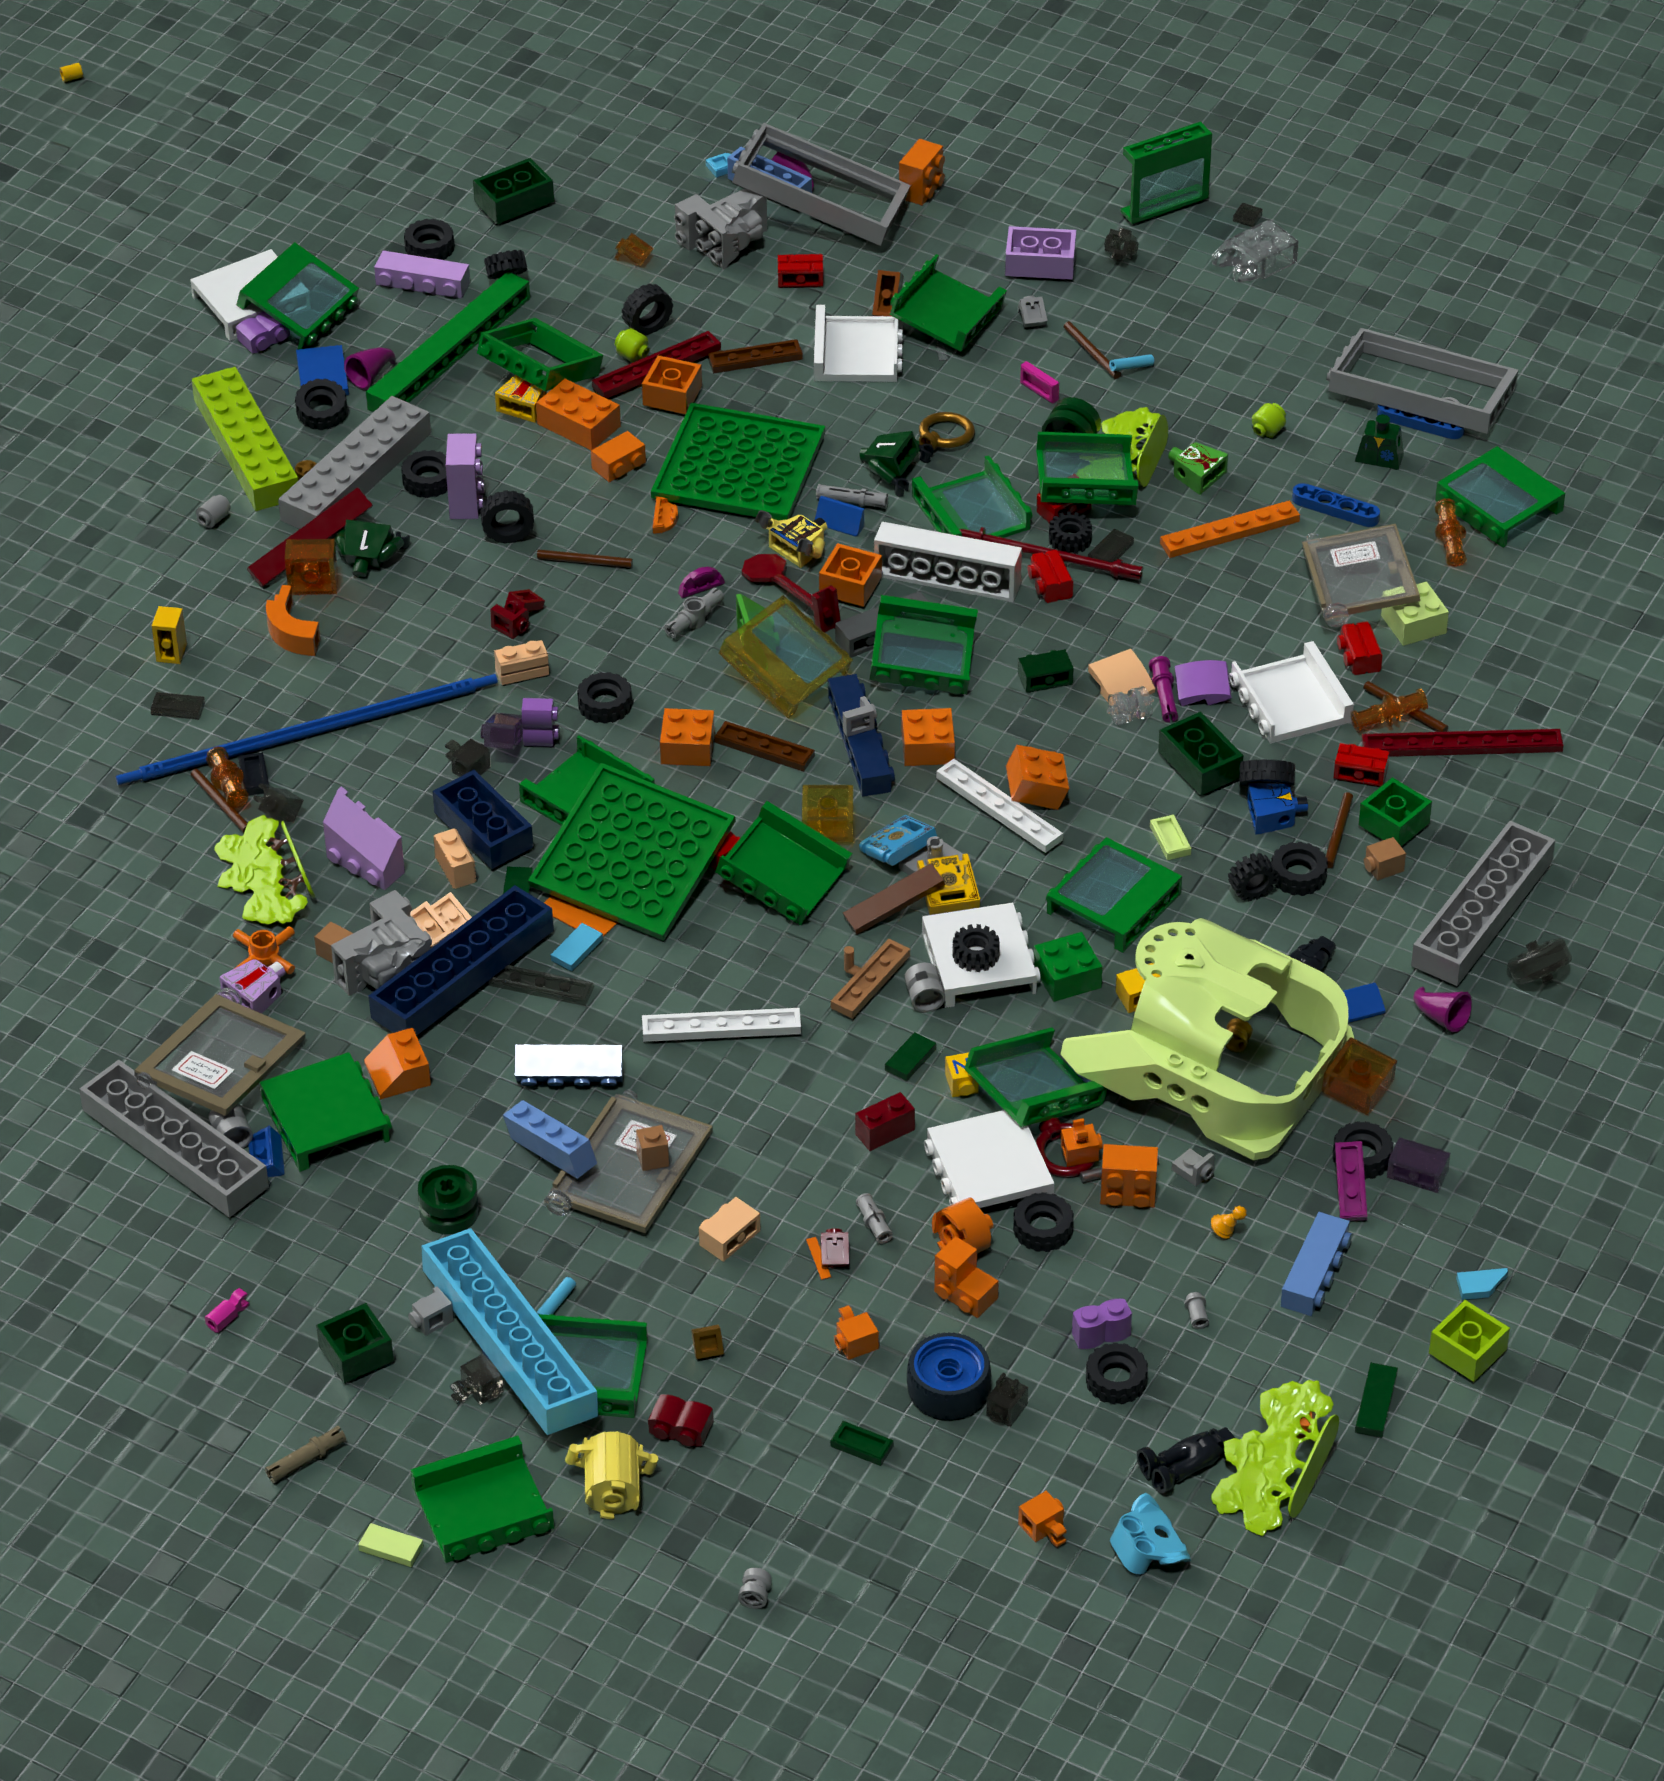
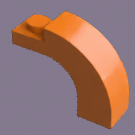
(288, 632)

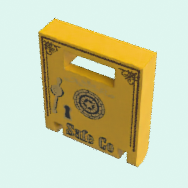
(957, 879)

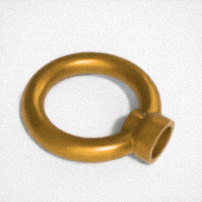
(934, 439)

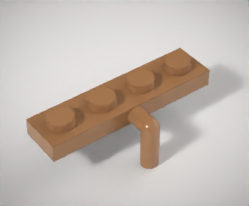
(869, 978)

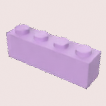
(422, 274)

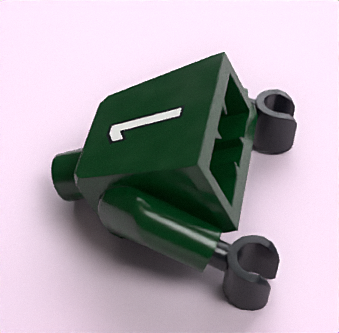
(892, 454)
(368, 545)

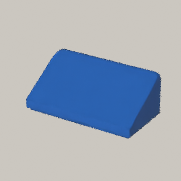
(841, 516)
(1364, 1002)
(267, 1148)

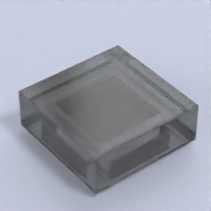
(1247, 215)

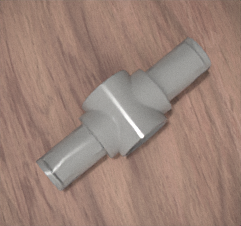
(694, 612)

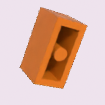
(618, 456)

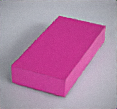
(1039, 382)

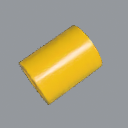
(71, 72)

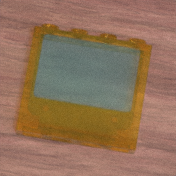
(784, 655)

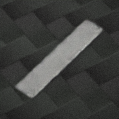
(942, 355)

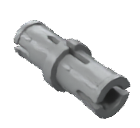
(874, 1218)

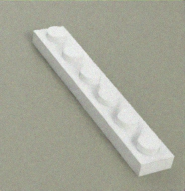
(999, 805)
(721, 1024)

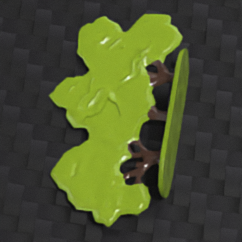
(259, 869)

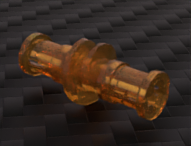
(1450, 532)
(1389, 709)
(227, 777)

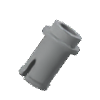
(1196, 1305)

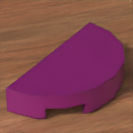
(700, 580)

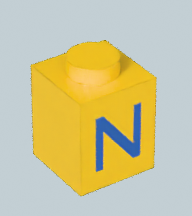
(958, 1079)

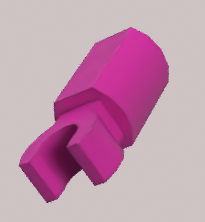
(226, 1311)

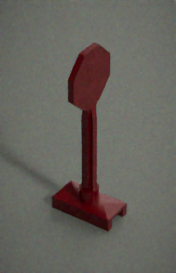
(772, 568)

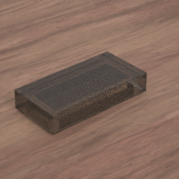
(1112, 546)
(177, 705)

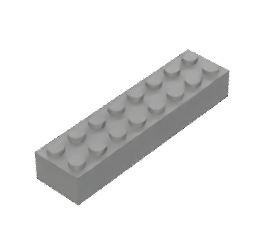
(357, 460)
(1483, 903)
(174, 1139)

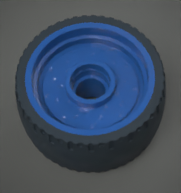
(948, 1376)

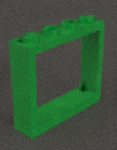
(580, 359)

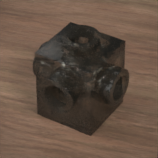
(1116, 239)

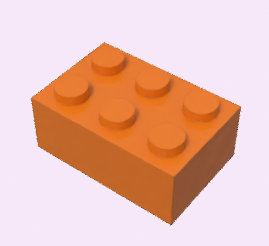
(578, 414)

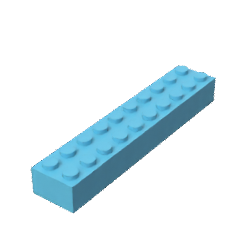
(510, 1332)

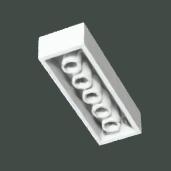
(949, 561)

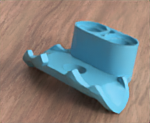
(1139, 1544)

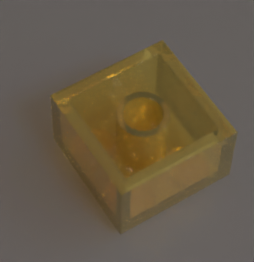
(829, 810)

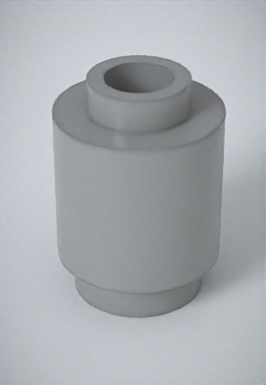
(213, 511)

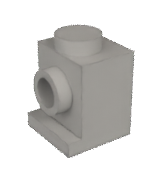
(431, 1312)

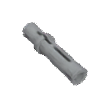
(862, 497)

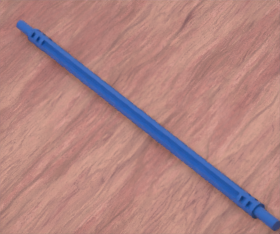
(310, 728)

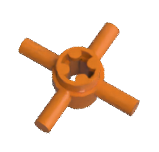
(265, 947)

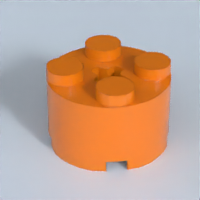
(965, 1222)

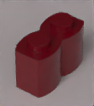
(680, 1420)

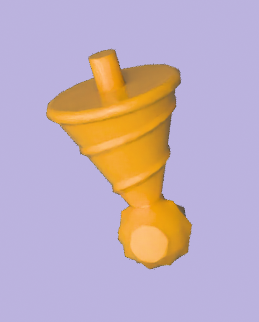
(1224, 1224)

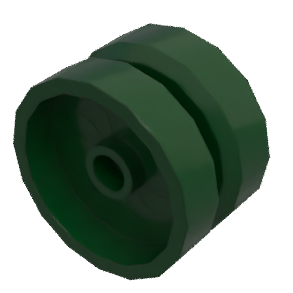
(1073, 416)
(448, 1199)

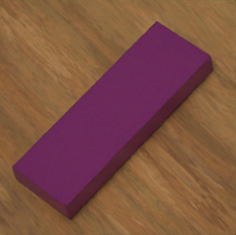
(1351, 1181)

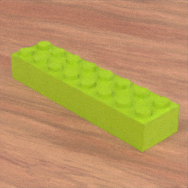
(244, 437)

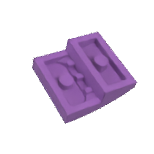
(1203, 681)

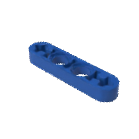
(1419, 423)
(1367, 515)

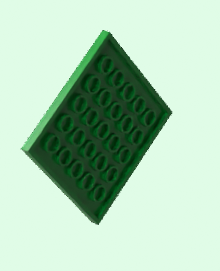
(738, 461)
(632, 851)

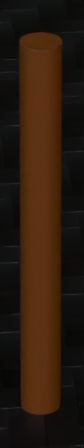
(1090, 348)
(584, 558)
(1418, 714)
(218, 798)
(1338, 828)

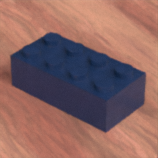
(483, 819)

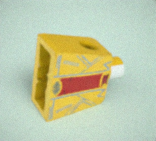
(518, 399)

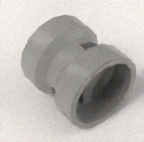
(755, 1587)

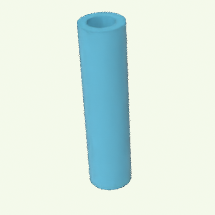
(1131, 362)
(557, 1296)

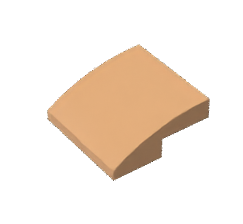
(1120, 674)
(440, 918)

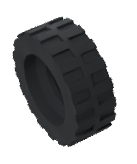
(429, 229)
(639, 300)
(321, 419)
(421, 462)
(507, 501)
(604, 711)
(1267, 772)
(1304, 854)
(1373, 1136)
(1039, 1238)
(1116, 1355)

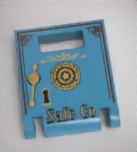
(897, 840)

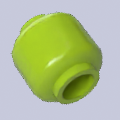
(632, 345)
(1269, 420)

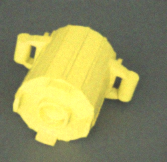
(612, 1471)

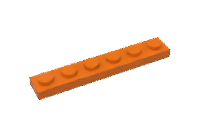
(1229, 529)

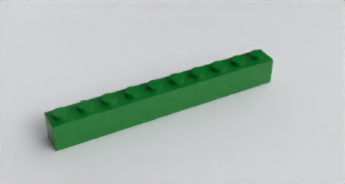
(451, 341)

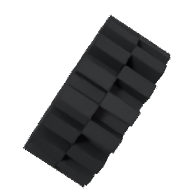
(508, 261)
(1073, 542)
(1253, 877)
(976, 958)

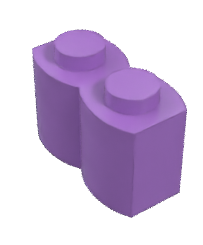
(261, 332)
(539, 722)
(1101, 1323)

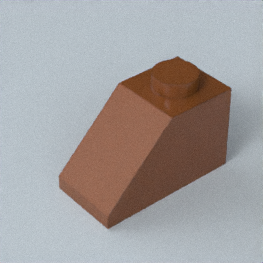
(886, 286)

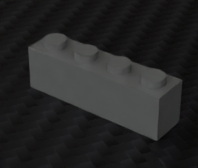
(858, 632)

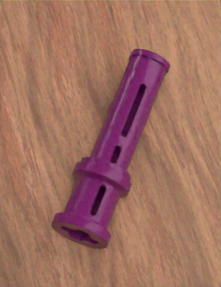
(1163, 681)

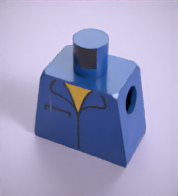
(1273, 806)

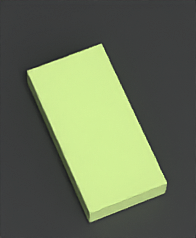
(1170, 837)
(390, 1545)

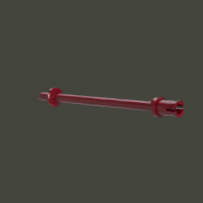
(1116, 568)

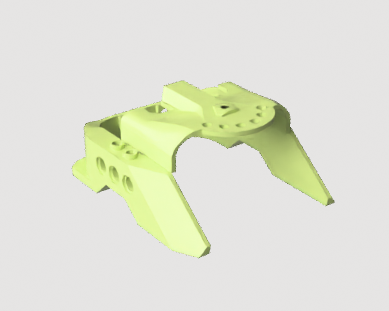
(1179, 1045)

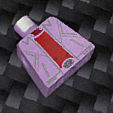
(255, 983)

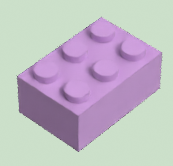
(1040, 252)
(463, 476)

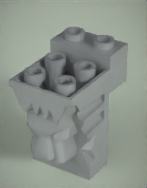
(723, 226)
(381, 948)

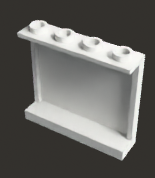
(222, 288)
(857, 348)
(1293, 695)
(1014, 962)
(987, 1160)

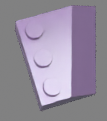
(362, 843)

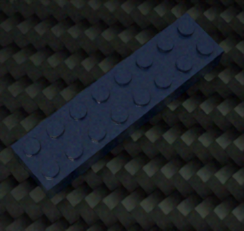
(461, 962)

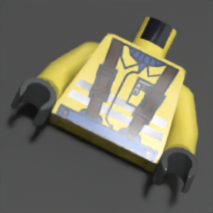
(794, 538)

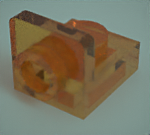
(634, 249)

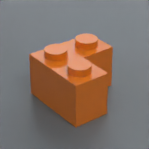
(961, 1280)

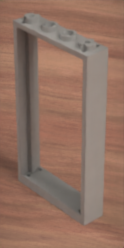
(810, 203)

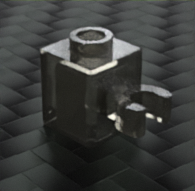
(468, 757)
(279, 803)
(478, 1379)
(1007, 1400)

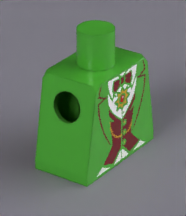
(1198, 466)

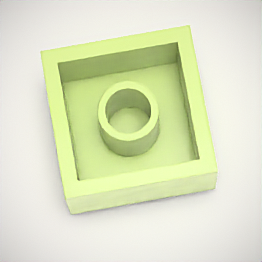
(1418, 619)

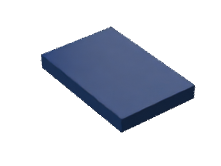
(322, 364)

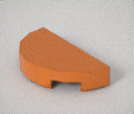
(664, 516)

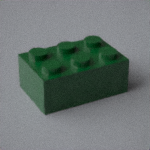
(513, 190)
(1200, 753)

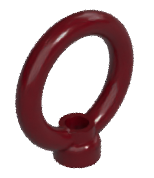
(1051, 1131)

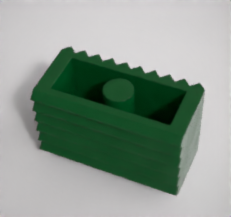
(1045, 670)

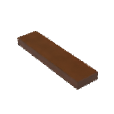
(755, 356)
(764, 746)
(893, 898)

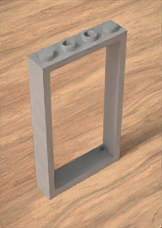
(1428, 358)

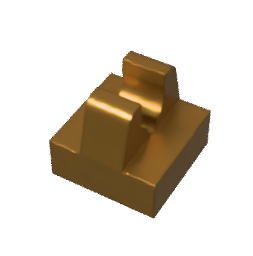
(707, 1341)

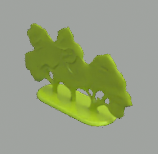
(1149, 456)
(1269, 1457)

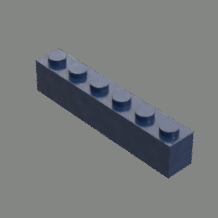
(863, 749)

